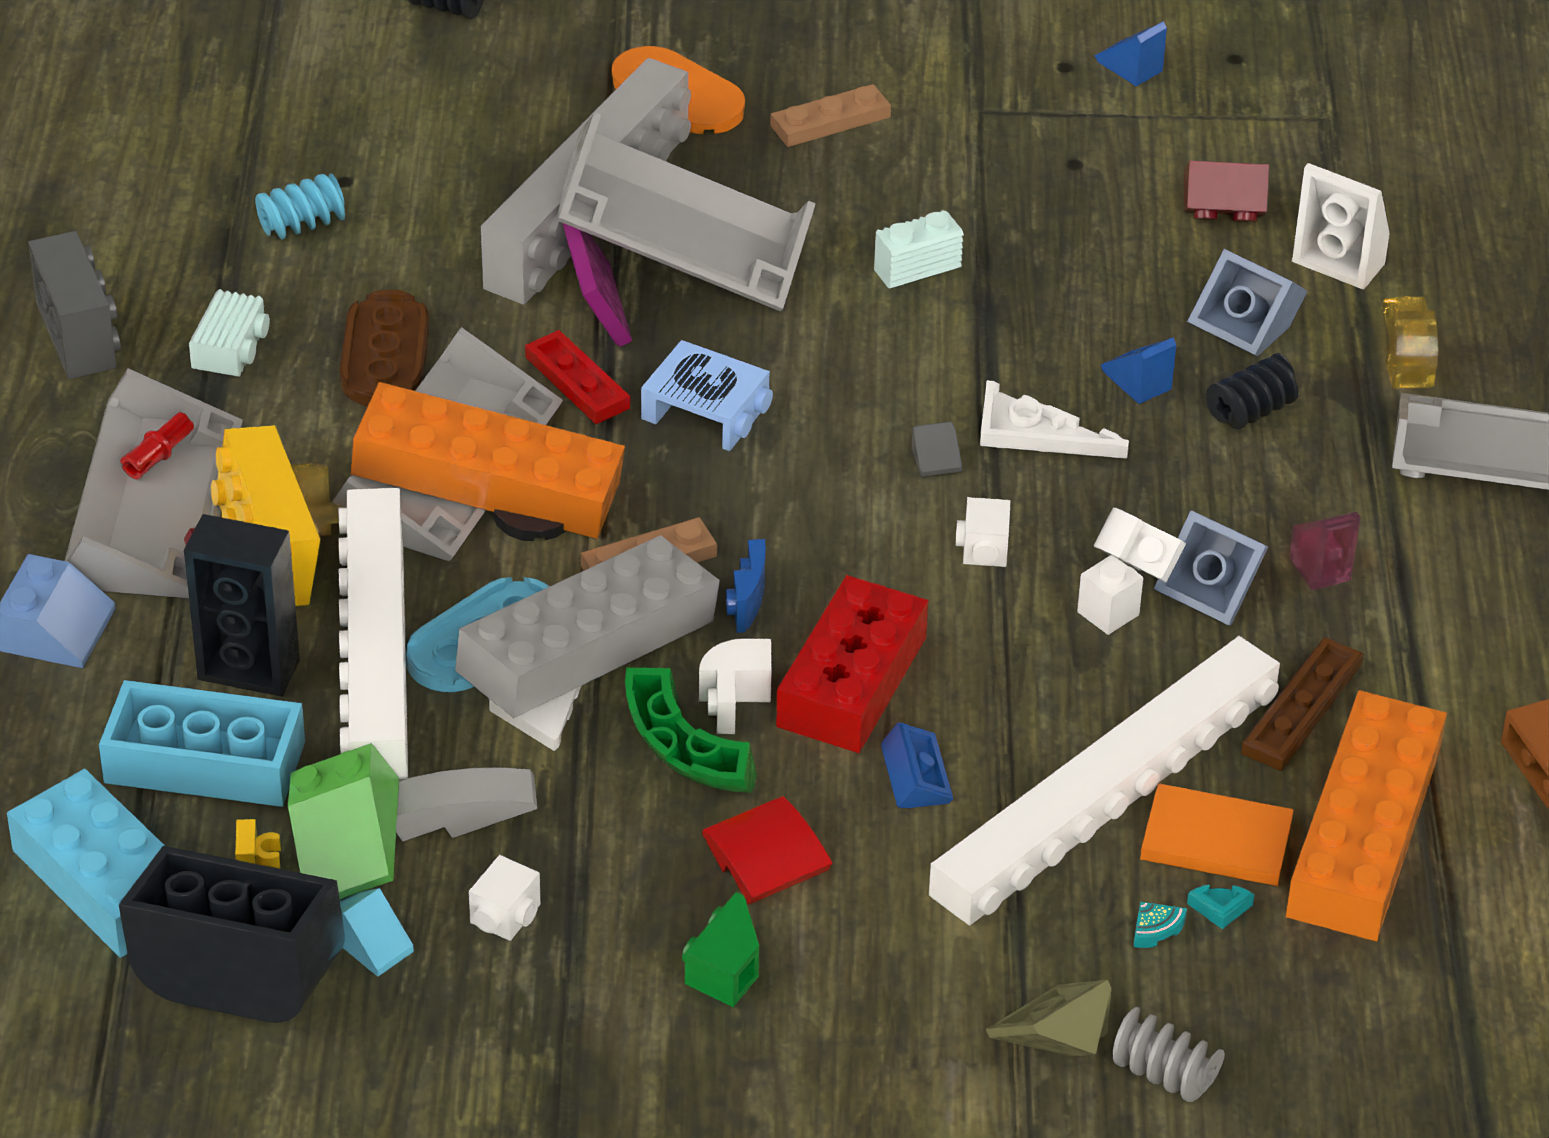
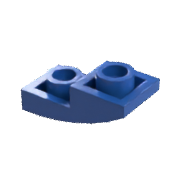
(748, 586)

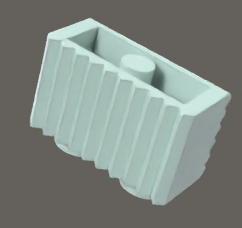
(918, 249)
(228, 333)

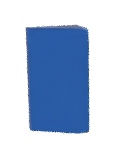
(915, 767)

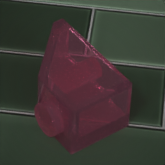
(1325, 549)

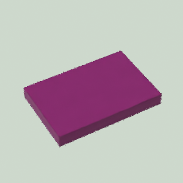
(598, 283)

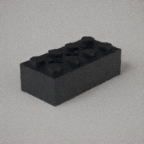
(242, 604)

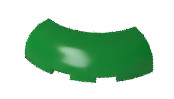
(675, 742)

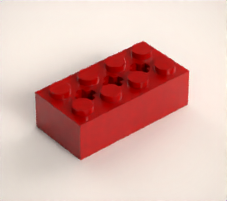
(852, 664)

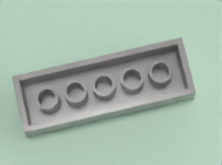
(586, 626)

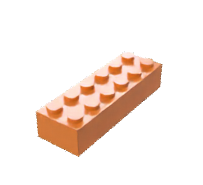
(486, 459)
(1366, 816)

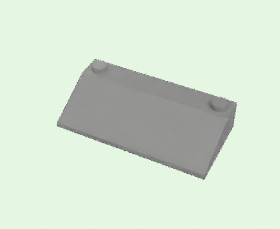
(682, 218)
(479, 378)
(1471, 441)
(133, 529)

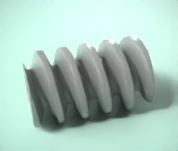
(1164, 1058)

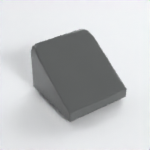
(936, 449)

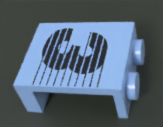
(709, 387)

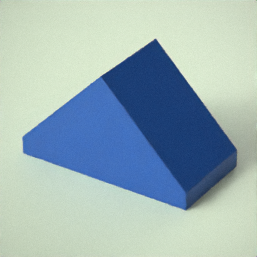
(1137, 56)
(1144, 371)

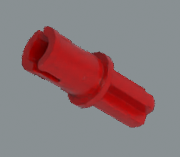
(156, 446)

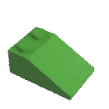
(346, 819)

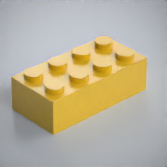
(261, 489)

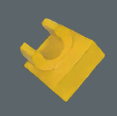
(256, 849)

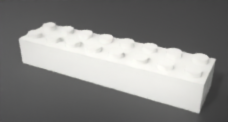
(375, 626)

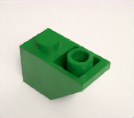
(725, 954)

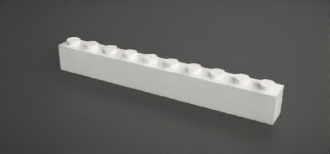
(1103, 781)

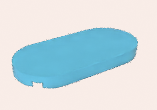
(434, 645)

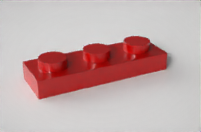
(577, 377)

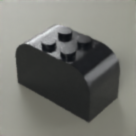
(231, 933)

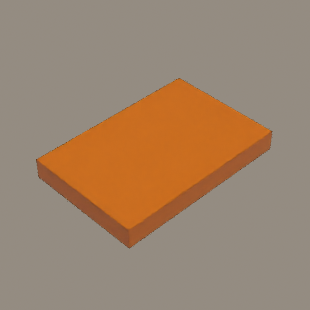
(1217, 834)

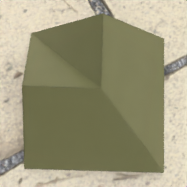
(1060, 1020)

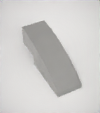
(463, 800)

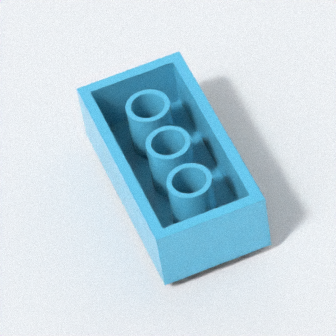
(202, 743)
(84, 850)

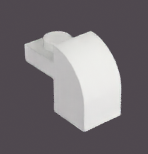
(1139, 544)
(733, 674)

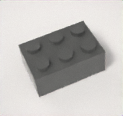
(74, 304)

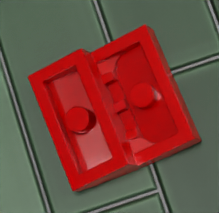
(767, 849)

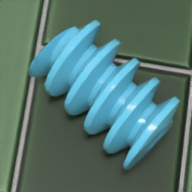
(300, 204)

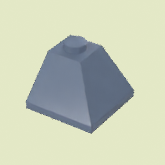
(1213, 568)

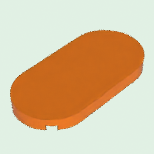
(713, 100)

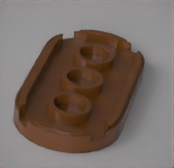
(383, 344)

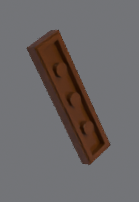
(1302, 704)

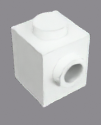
(984, 532)
(1110, 594)
(505, 898)

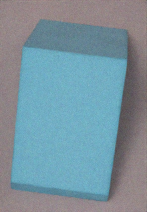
(373, 931)

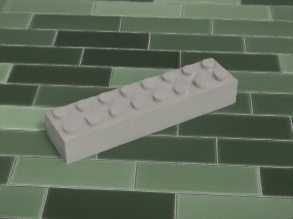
(522, 237)

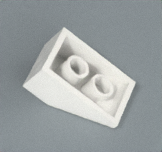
(1340, 227)

